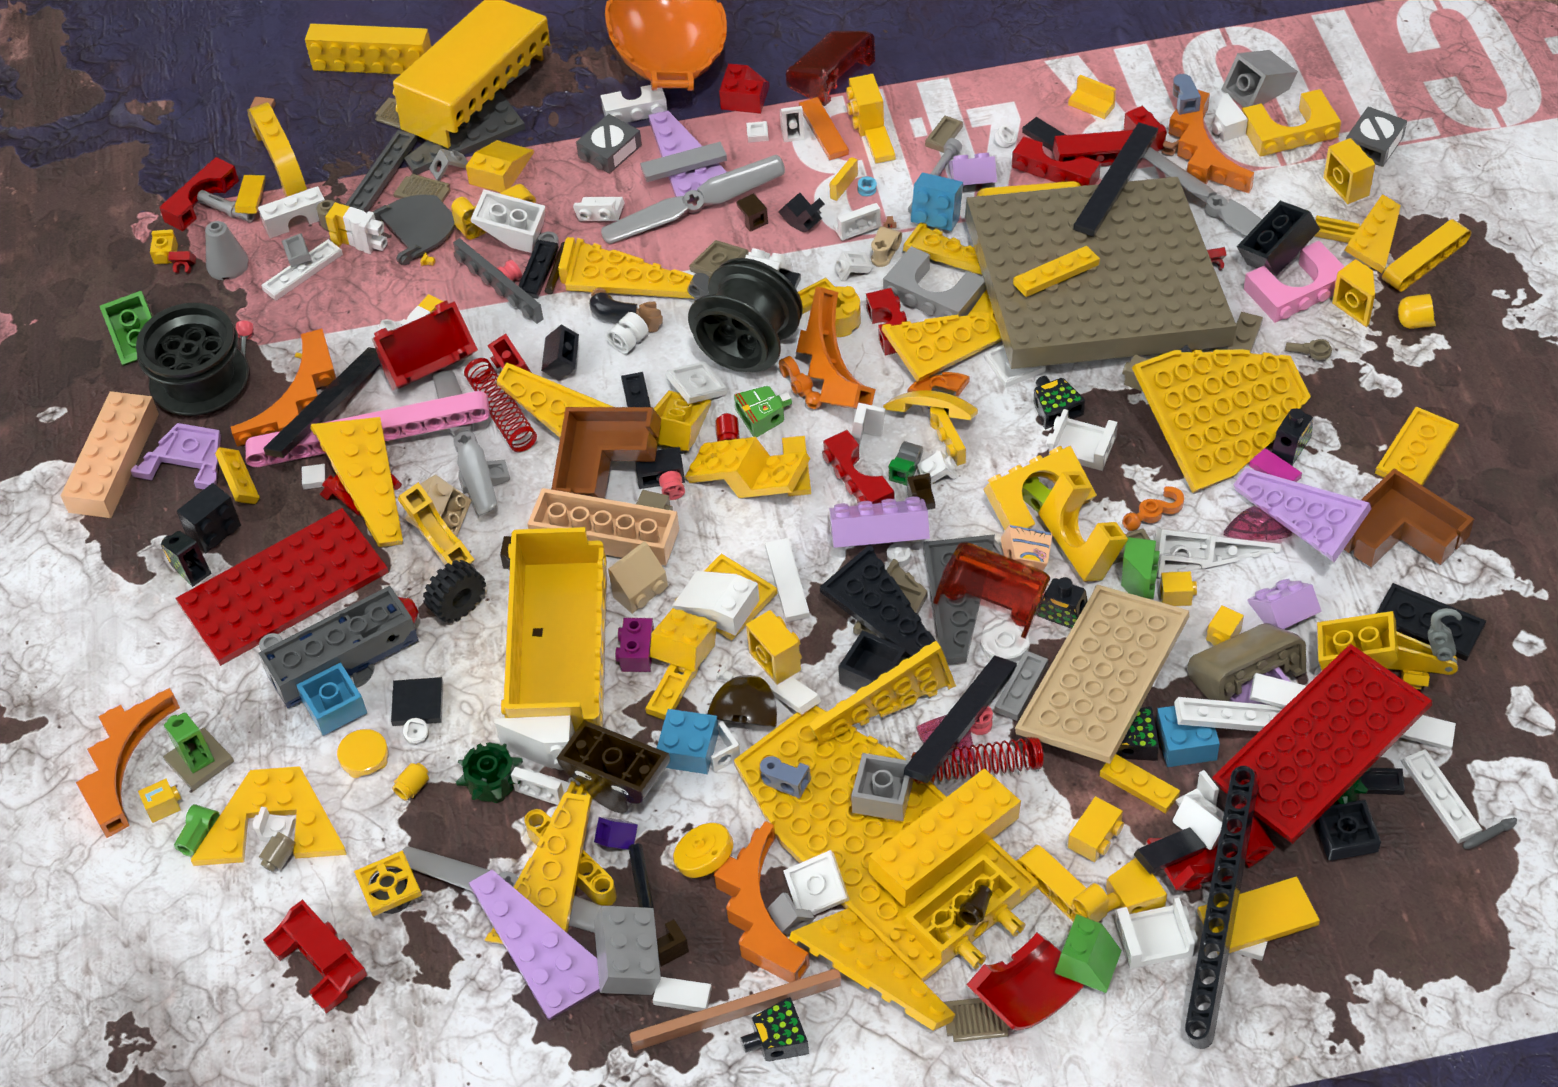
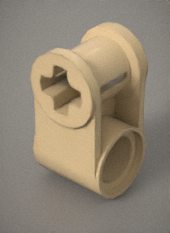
(885, 246)

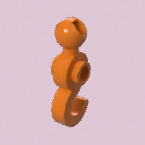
(801, 383)
(1152, 509)

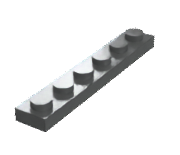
(382, 171)
(502, 284)

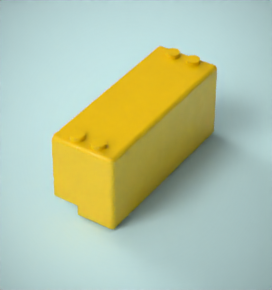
(465, 64)
(558, 587)

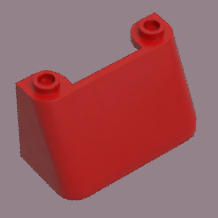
(424, 345)

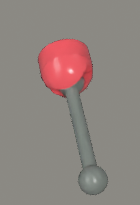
(244, 331)

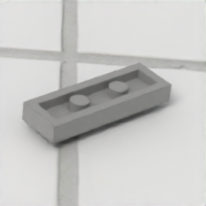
(1021, 685)

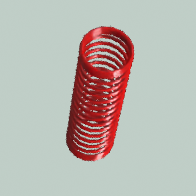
(472, 381)
(1032, 748)

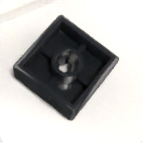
(1361, 831)

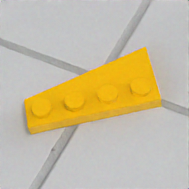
(1375, 235)
(943, 249)

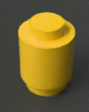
(410, 781)

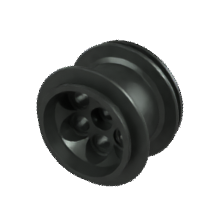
(745, 315)
(192, 359)

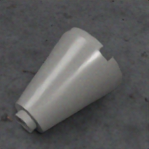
(223, 252)

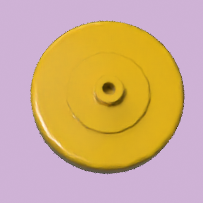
(703, 850)

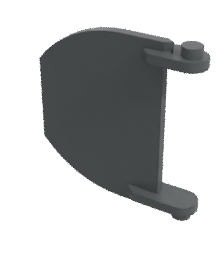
(419, 223)

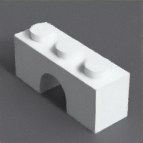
(633, 110)
(277, 214)

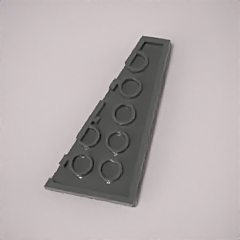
(490, 124)
(953, 618)

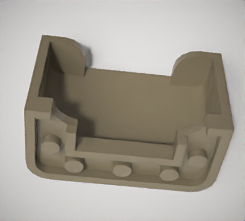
(1229, 664)

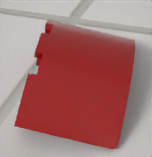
(1199, 869)
(1027, 987)

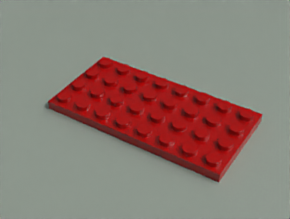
(281, 585)
(1325, 740)

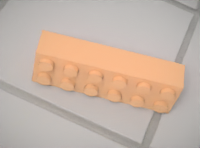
(109, 455)
(614, 523)

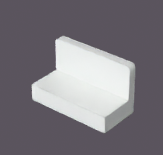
(868, 420)
(1201, 817)

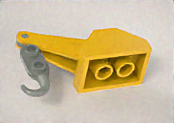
(1379, 640)

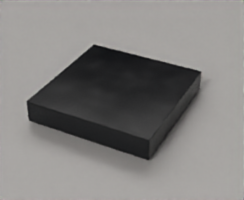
(417, 699)

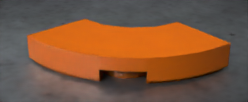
(947, 380)

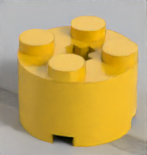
(847, 310)

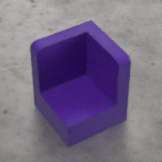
(615, 833)

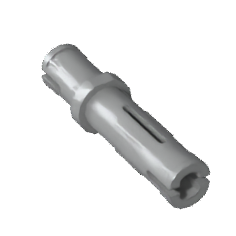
(222, 205)

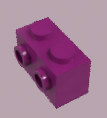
(635, 645)

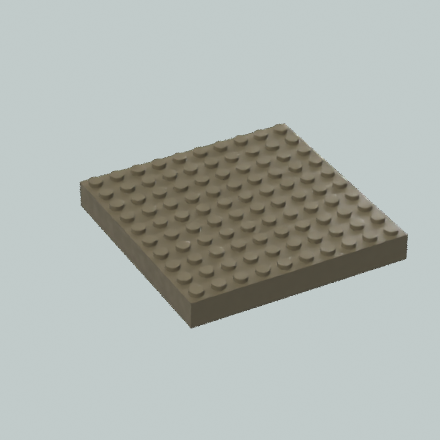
(1141, 299)

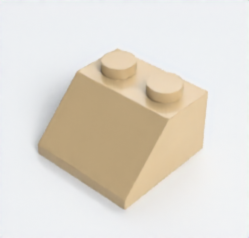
(637, 578)

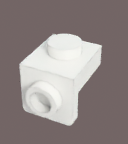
(938, 466)

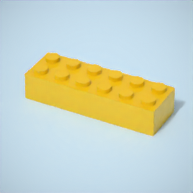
(365, 48)
(944, 837)

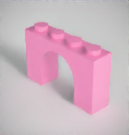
(1282, 300)

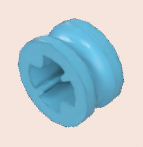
(866, 181)

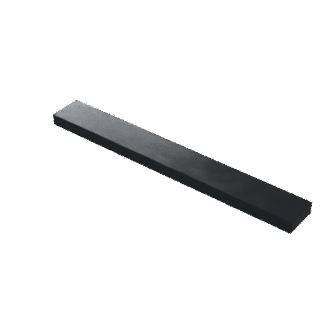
(1115, 179)
(323, 404)
(960, 719)

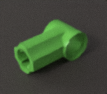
(198, 824)

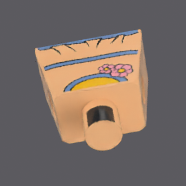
(1027, 546)

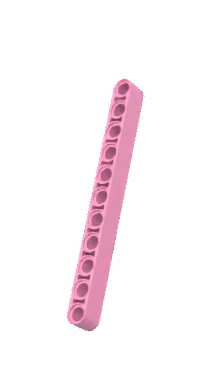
(395, 422)

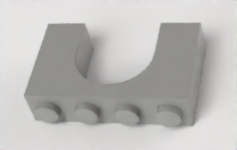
(912, 268)

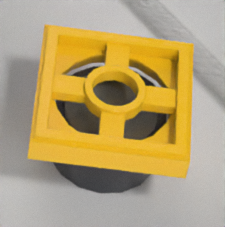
(390, 888)

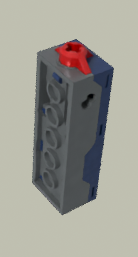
(351, 636)

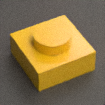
(1415, 678)

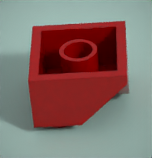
(743, 89)

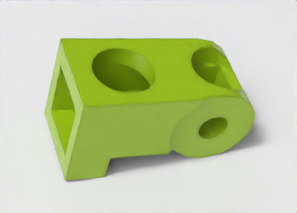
(1035, 493)

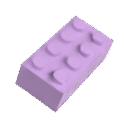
(879, 522)

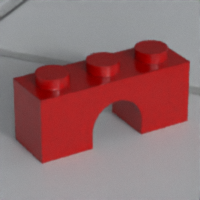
(885, 308)

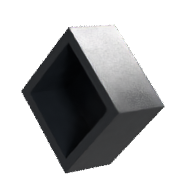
(209, 517)
(868, 660)

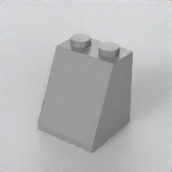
(1258, 78)

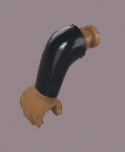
(613, 311)

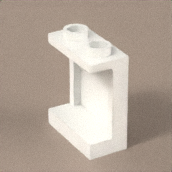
(1088, 441)
(1156, 934)

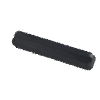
(640, 876)

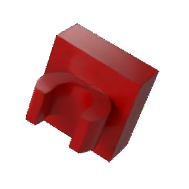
(1217, 256)
(182, 258)

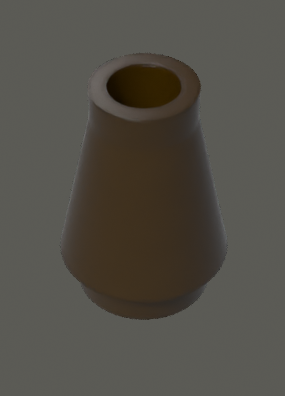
(975, 906)

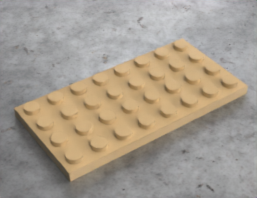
(1102, 673)

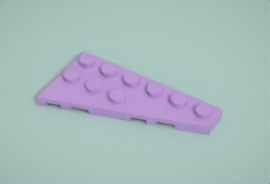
(673, 139)
(1313, 514)
(548, 958)

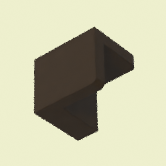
(754, 211)
(920, 487)
(672, 944)

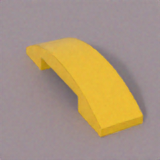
(957, 407)

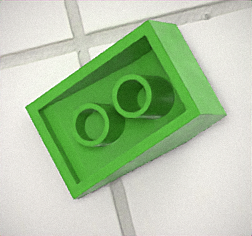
(124, 321)

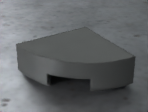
(363, 676)

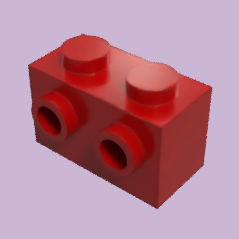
(1143, 116)
(505, 352)

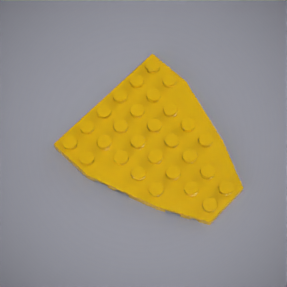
(1219, 406)

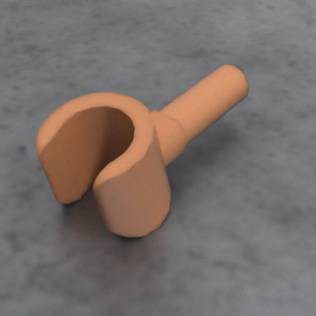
(1170, 148)

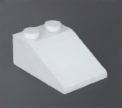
(509, 219)
(719, 598)
(536, 737)

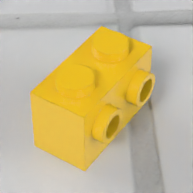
(1095, 829)

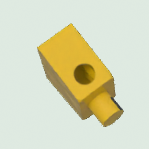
(1134, 889)

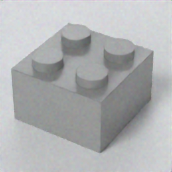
(881, 787)

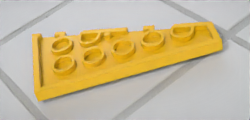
(622, 274)
(941, 341)
(542, 397)
(363, 467)
(891, 692)
(553, 869)
(872, 964)

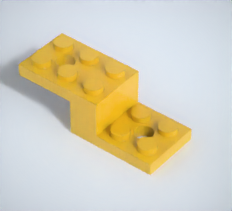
(747, 467)

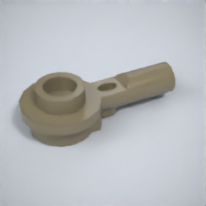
(1318, 349)

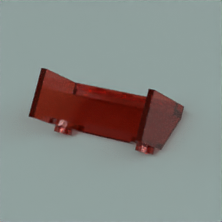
(995, 580)

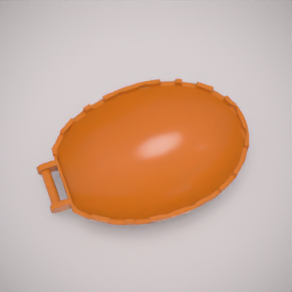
(667, 38)

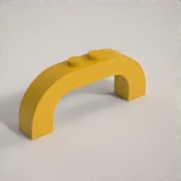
(268, 129)

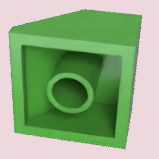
(1089, 954)

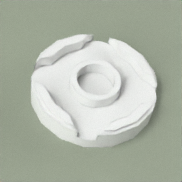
(1004, 640)

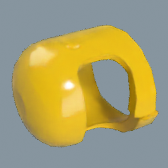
(1416, 311)

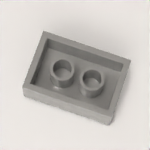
(627, 950)

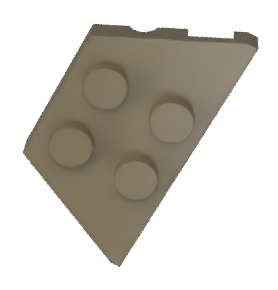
(913, 591)

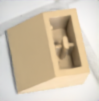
(448, 501)

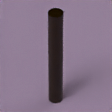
(555, 272)

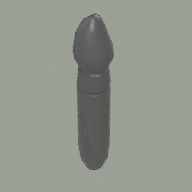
(1504, 825)

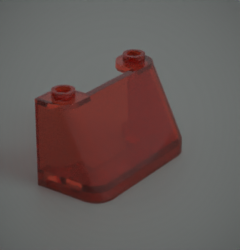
(828, 60)

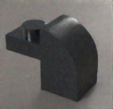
(801, 213)

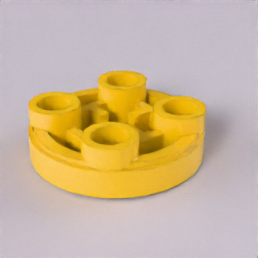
(362, 752)

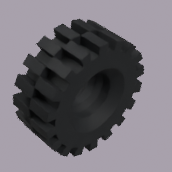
(454, 591)

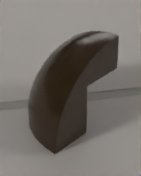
(745, 701)

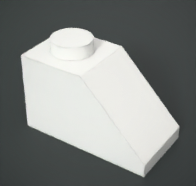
(1229, 120)
(792, 123)

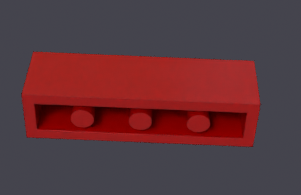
(1096, 146)

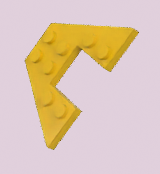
(283, 793)

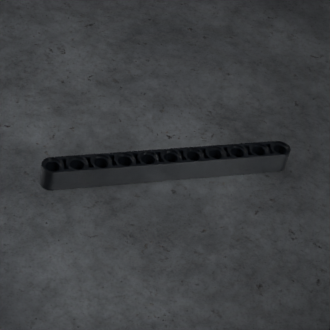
(1221, 916)

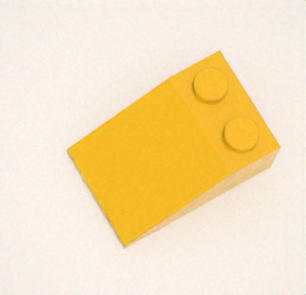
(497, 165)
(680, 420)

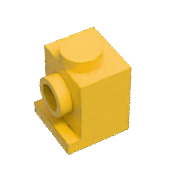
(162, 243)

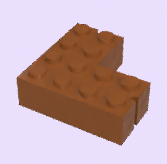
(595, 438)
(1412, 514)

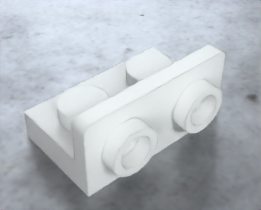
(599, 208)
(858, 221)
(539, 785)

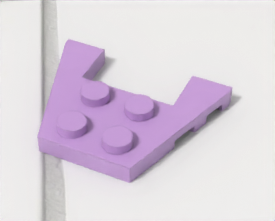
(186, 447)

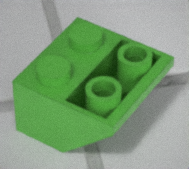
(1140, 567)

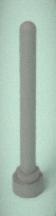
(951, 148)

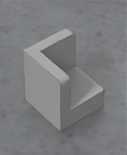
(787, 916)

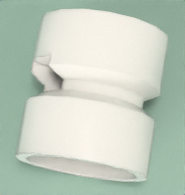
(627, 332)

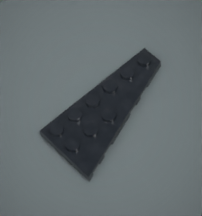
(877, 602)

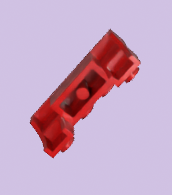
(322, 949)

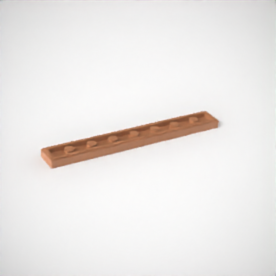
(734, 1009)

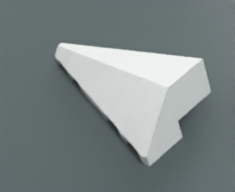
(1194, 550)

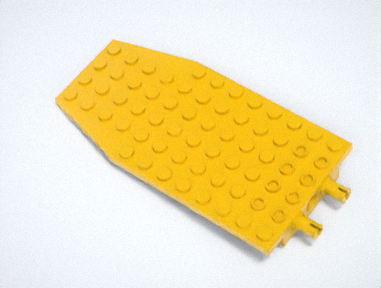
(927, 929)

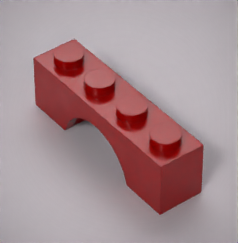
(1030, 158)
(214, 178)
(843, 454)

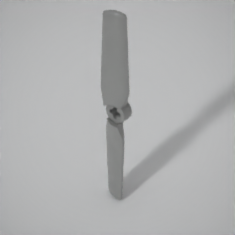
(712, 192)
(1217, 206)
(470, 455)
(461, 873)

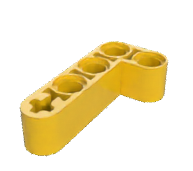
(463, 210)
(1063, 887)

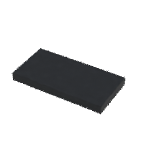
(1414, 615)

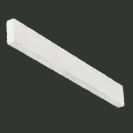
(1281, 692)

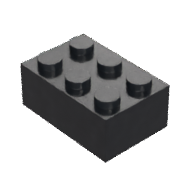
(1278, 237)

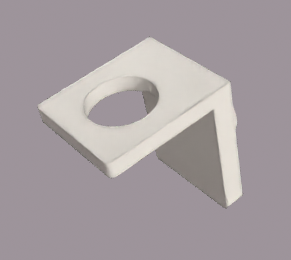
(733, 750)
(1205, 788)

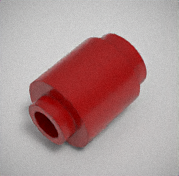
(727, 427)

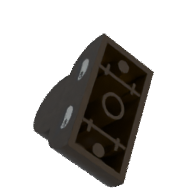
(612, 766)

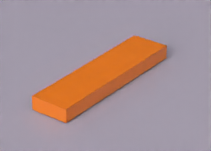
(824, 129)

